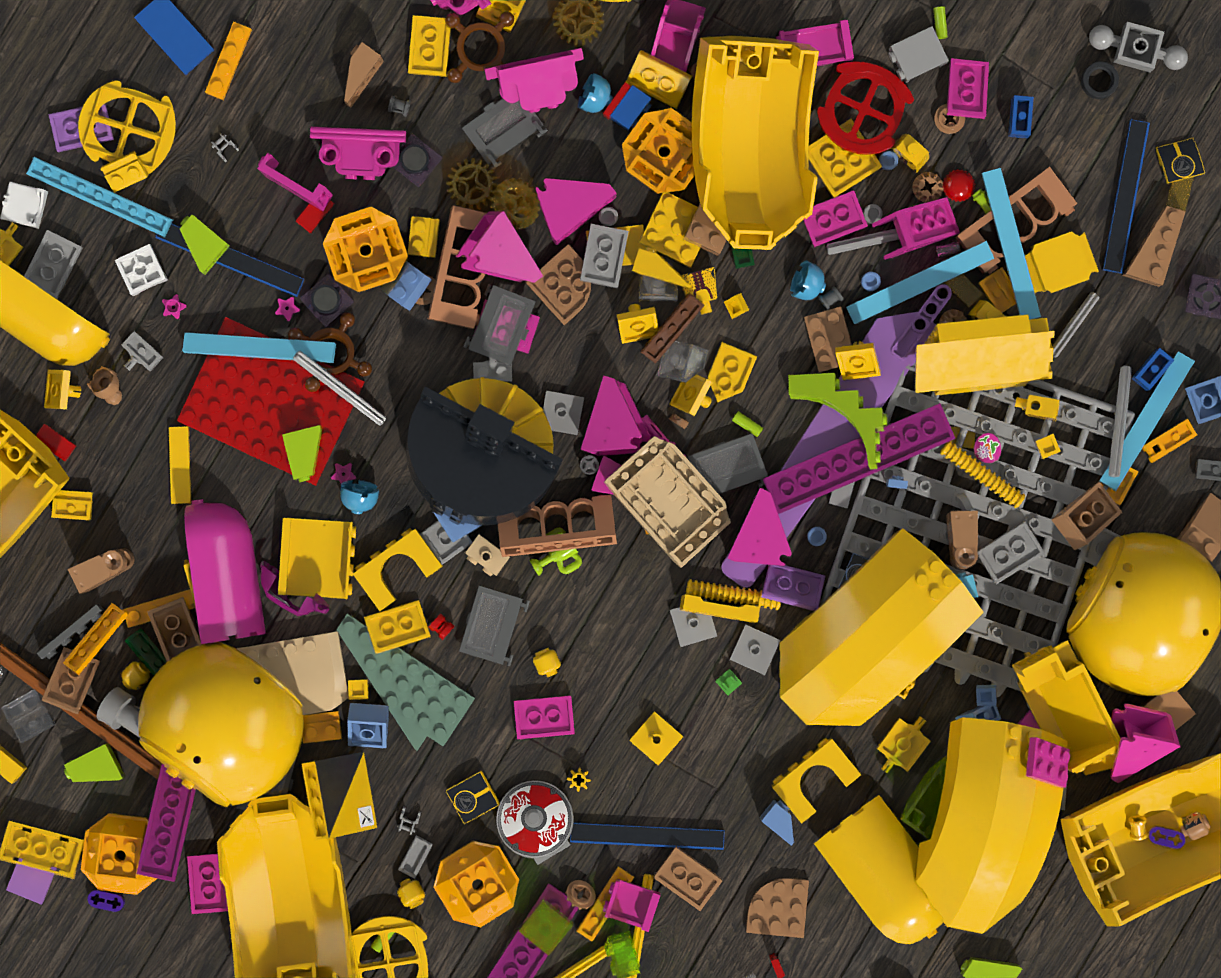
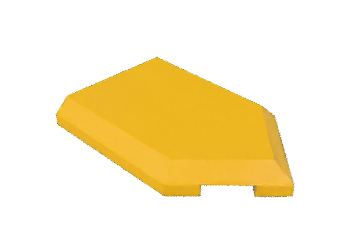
(730, 371)

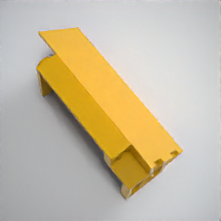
(984, 355)
(1068, 706)

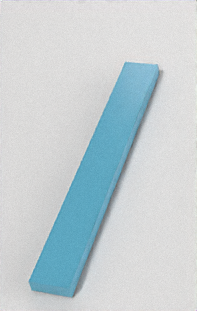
(99, 196)
(1010, 243)
(920, 282)
(257, 347)
(1149, 417)

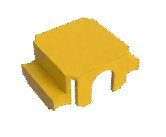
(1060, 262)

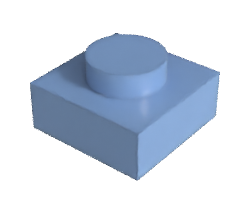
(897, 482)
(986, 695)

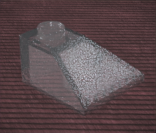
(682, 361)

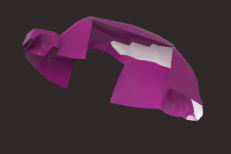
(270, 584)

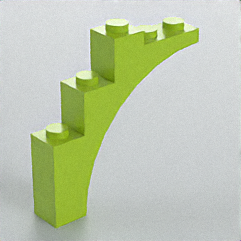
(823, 389)

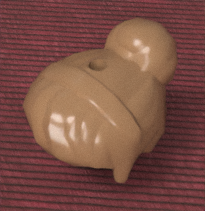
(101, 378)

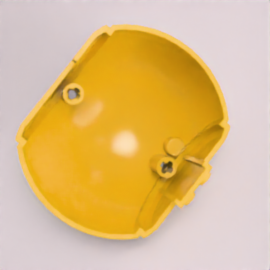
(1146, 614)
(214, 711)

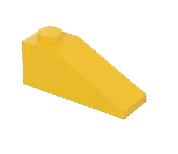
(655, 266)

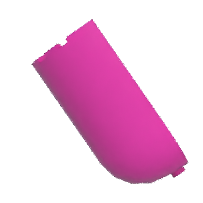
(223, 572)

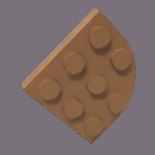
(561, 285)
(779, 908)

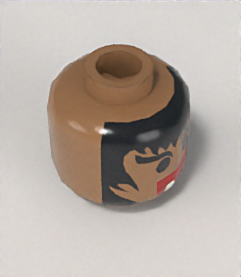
(1195, 825)

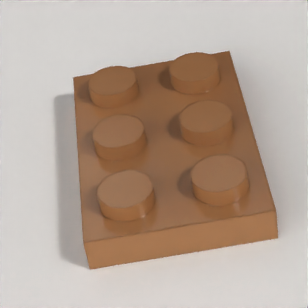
(826, 332)
(66, 687)
(688, 878)

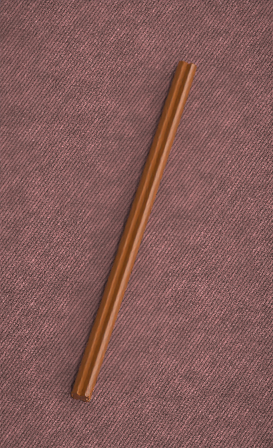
(85, 716)

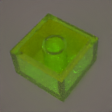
(546, 927)
(623, 955)

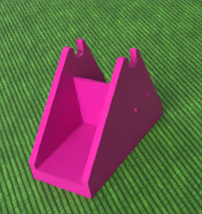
(678, 33)
(571, 204)
(921, 225)
(498, 250)
(614, 422)
(762, 534)
(1144, 739)

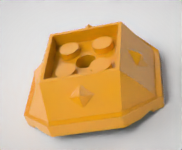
(642, 146)
(363, 229)
(100, 854)
(459, 871)

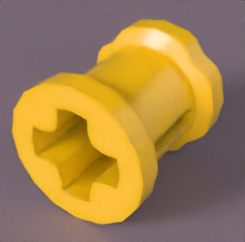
(1137, 828)

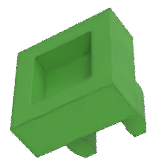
(728, 682)

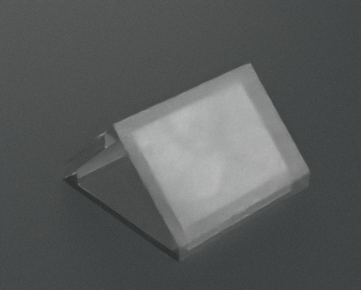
(656, 290)

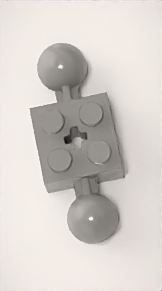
(1150, 41)

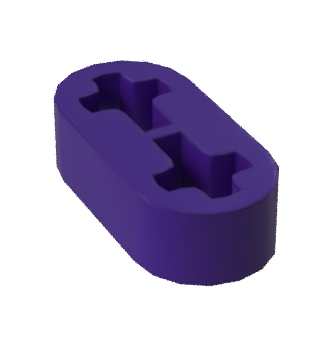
(1165, 841)
(105, 905)

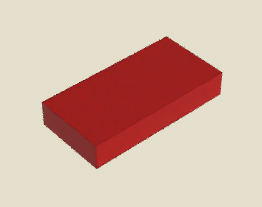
(617, 99)
(313, 216)
(56, 442)
(776, 965)

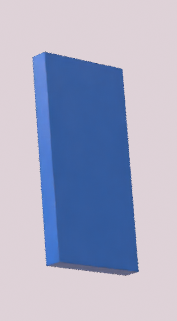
(174, 34)

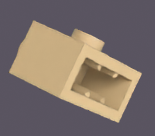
(487, 555)

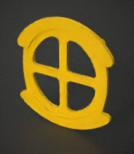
(113, 90)
(383, 926)

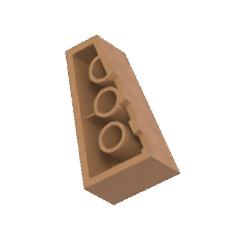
(1156, 250)

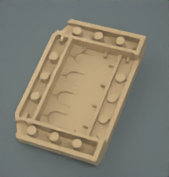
(669, 499)
(308, 667)

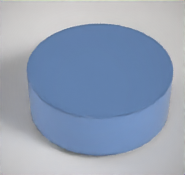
(888, 160)
(870, 281)
(816, 536)

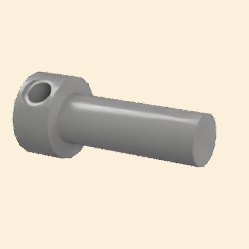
(119, 710)

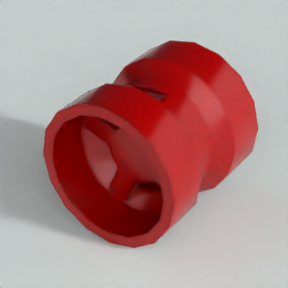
(444, 630)

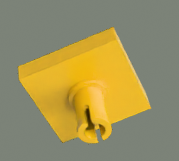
(637, 323)
(858, 361)
(59, 389)
(692, 395)
(656, 738)

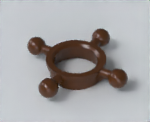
(453, 21)
(347, 320)

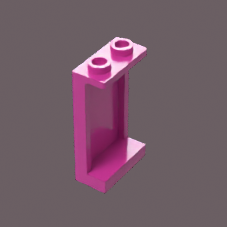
(830, 40)
(320, 196)

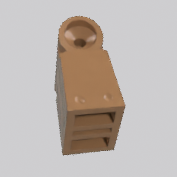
(962, 538)
(101, 569)
(1172, 704)

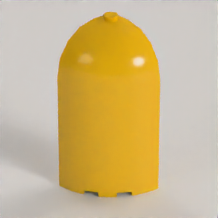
(45, 322)
(879, 869)

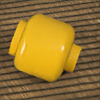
(546, 662)
(135, 675)
(411, 893)

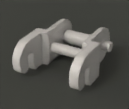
(220, 150)
(401, 826)

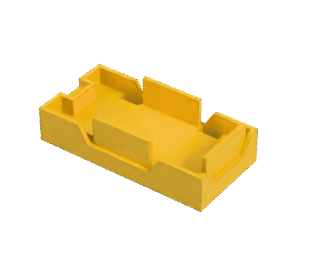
(41, 849)

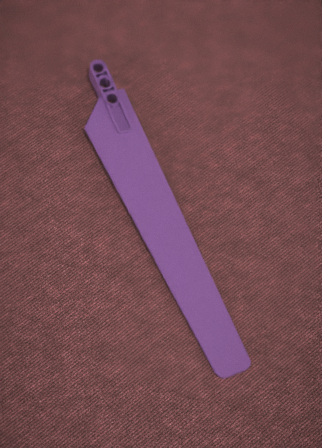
(895, 347)

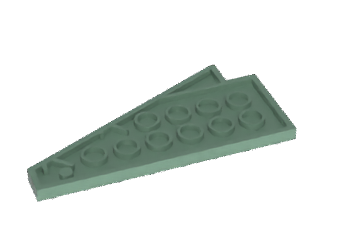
(415, 694)

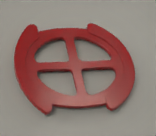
(879, 76)

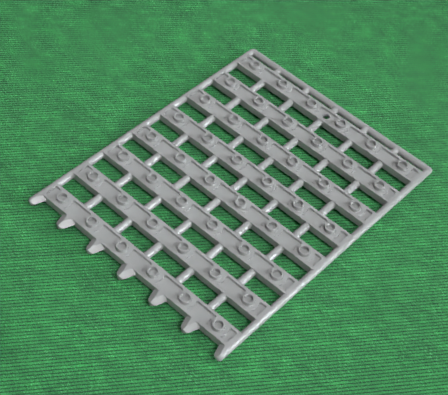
(1027, 480)

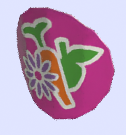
(987, 448)

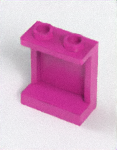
(632, 904)

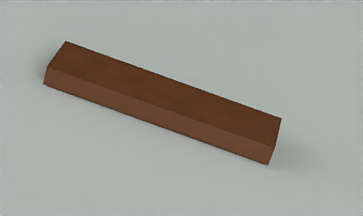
(672, 327)

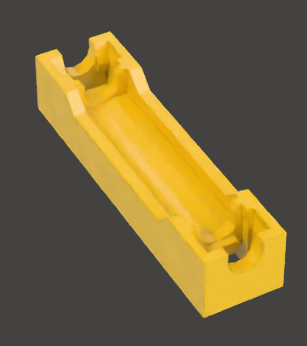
(697, 605)

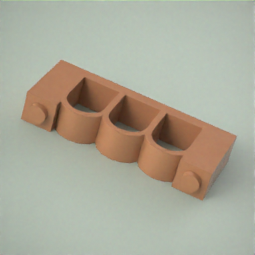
(1053, 192)
(446, 312)
(604, 534)

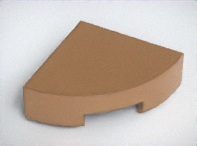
(679, 421)

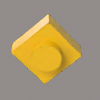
(736, 305)
(1047, 446)
(358, 689)

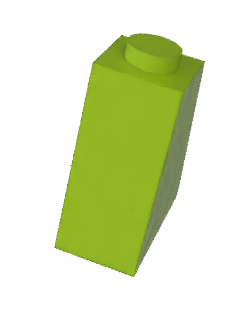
(203, 243)
(302, 451)
(95, 766)
(989, 969)

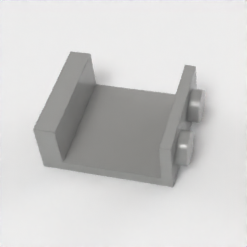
(917, 54)

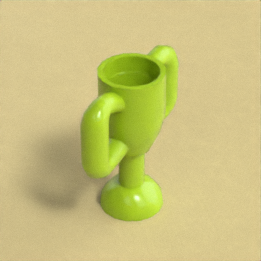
(558, 557)

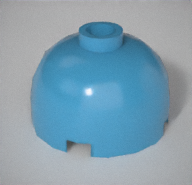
(595, 95)
(808, 282)
(359, 496)

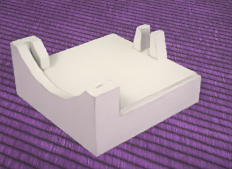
(23, 204)
(141, 270)

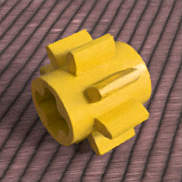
(583, 776)

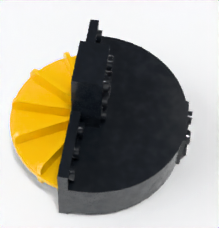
(481, 451)

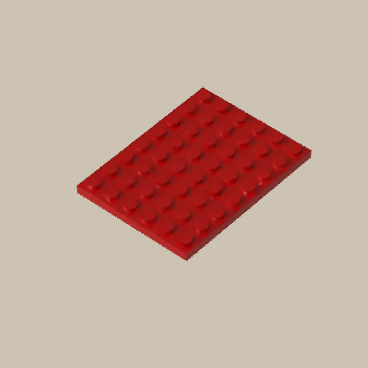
(260, 399)

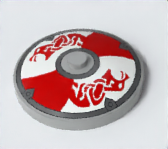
(535, 819)

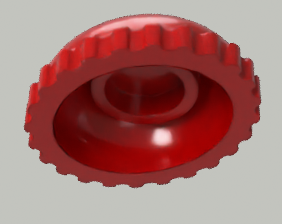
(958, 185)

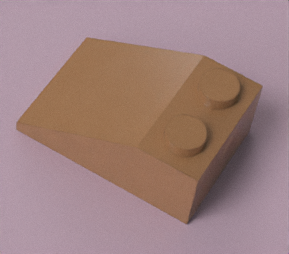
(362, 68)
(704, 233)
(1086, 516)
(1204, 528)
(174, 627)

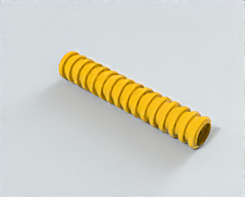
(982, 474)
(729, 594)

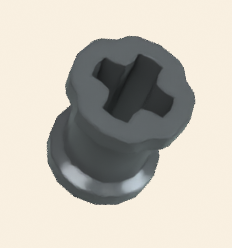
(399, 106)
(830, 297)

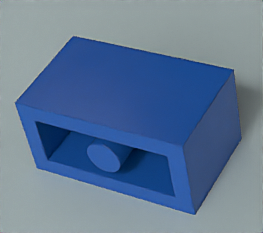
(631, 108)
(1020, 116)
(1152, 369)

